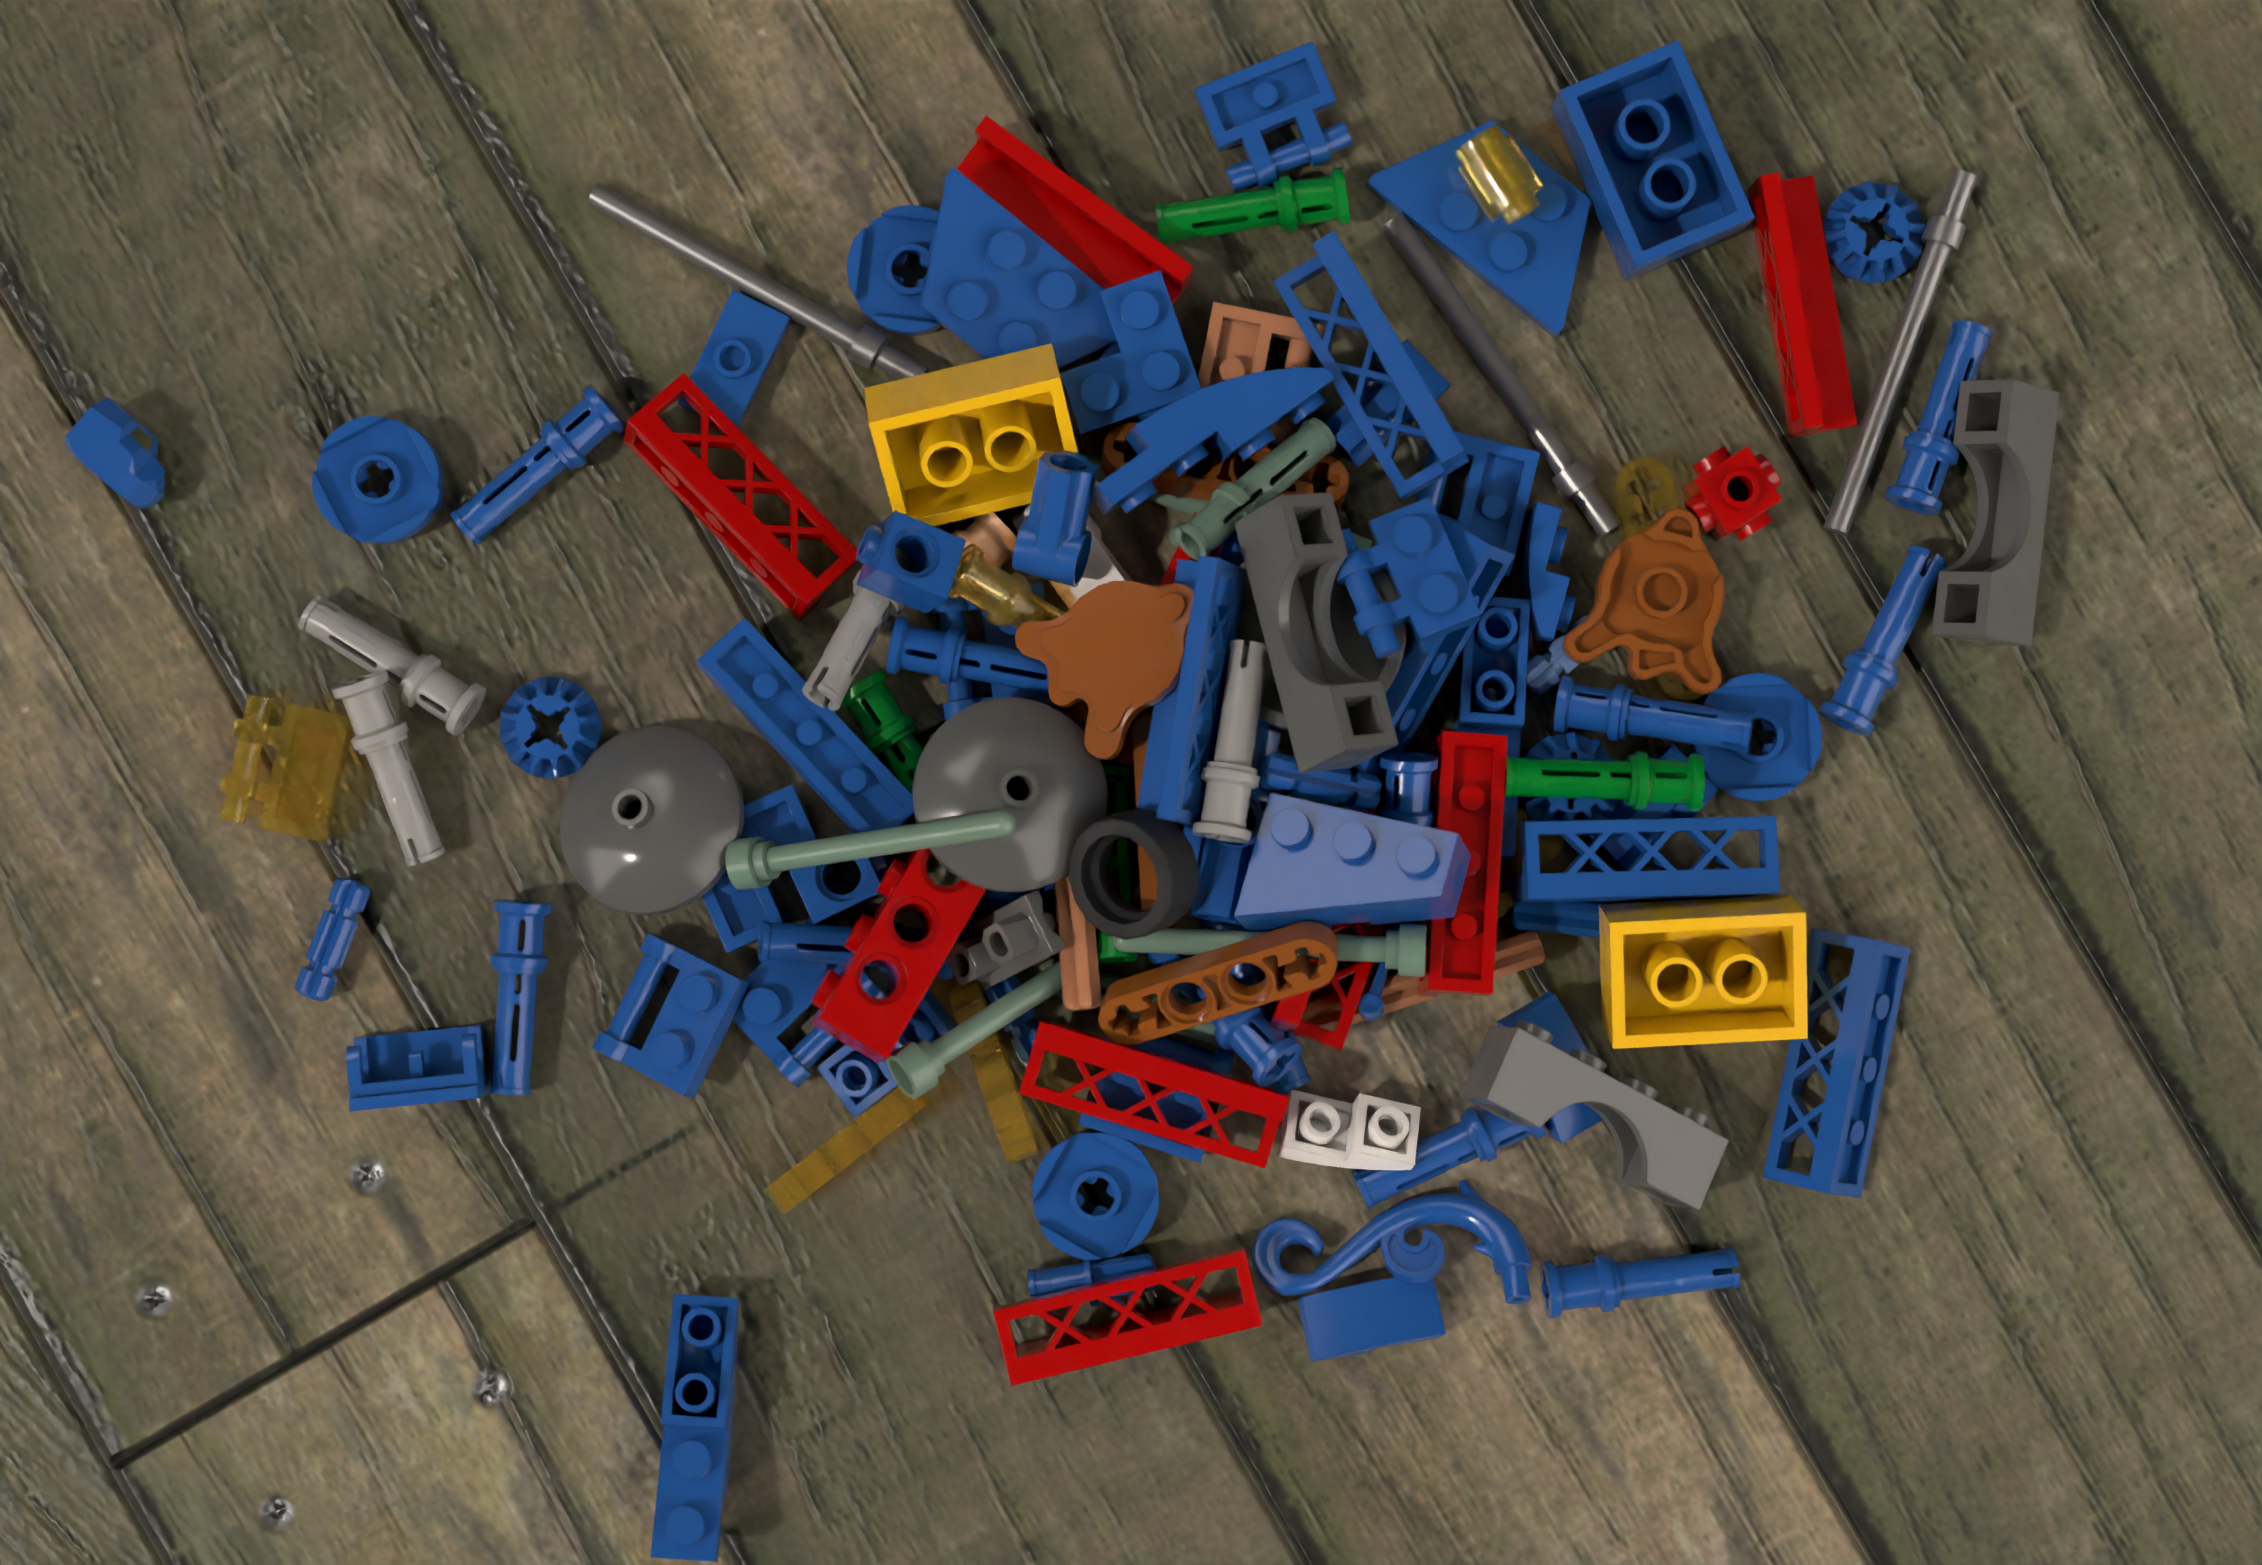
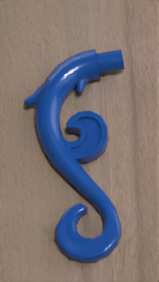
(1407, 1263)

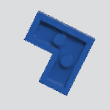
(1151, 362)
(738, 913)

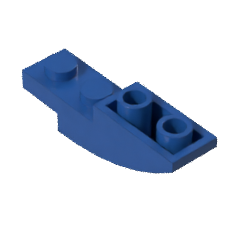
(1225, 416)
(1494, 687)
(696, 1427)

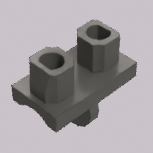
(1005, 942)

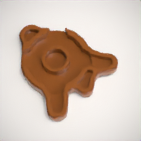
(1659, 603)
(1115, 652)

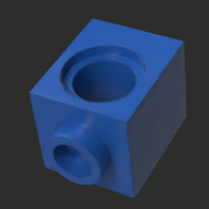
(934, 554)
(824, 902)

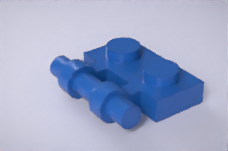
(1267, 98)
(1423, 572)

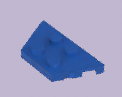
(1523, 262)
(1004, 284)

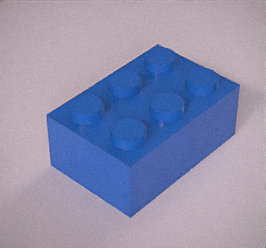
(1651, 160)

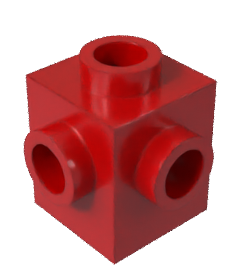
(1710, 499)

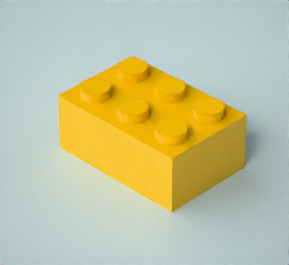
(969, 434)
(1703, 971)

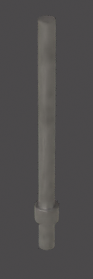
(1942, 237)
(864, 345)
(1572, 476)

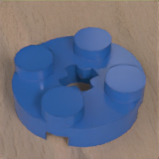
(871, 267)
(343, 468)
(1785, 760)
(1106, 1230)

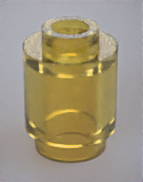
(1499, 176)

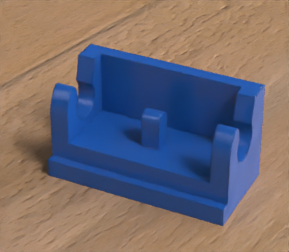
(417, 1068)

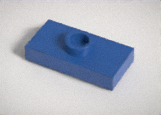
(738, 355)

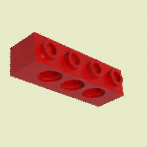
(877, 1024)

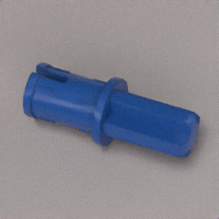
(1075, 1275)

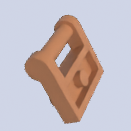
(1240, 344)

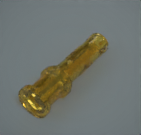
(1001, 595)

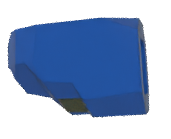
(119, 452)

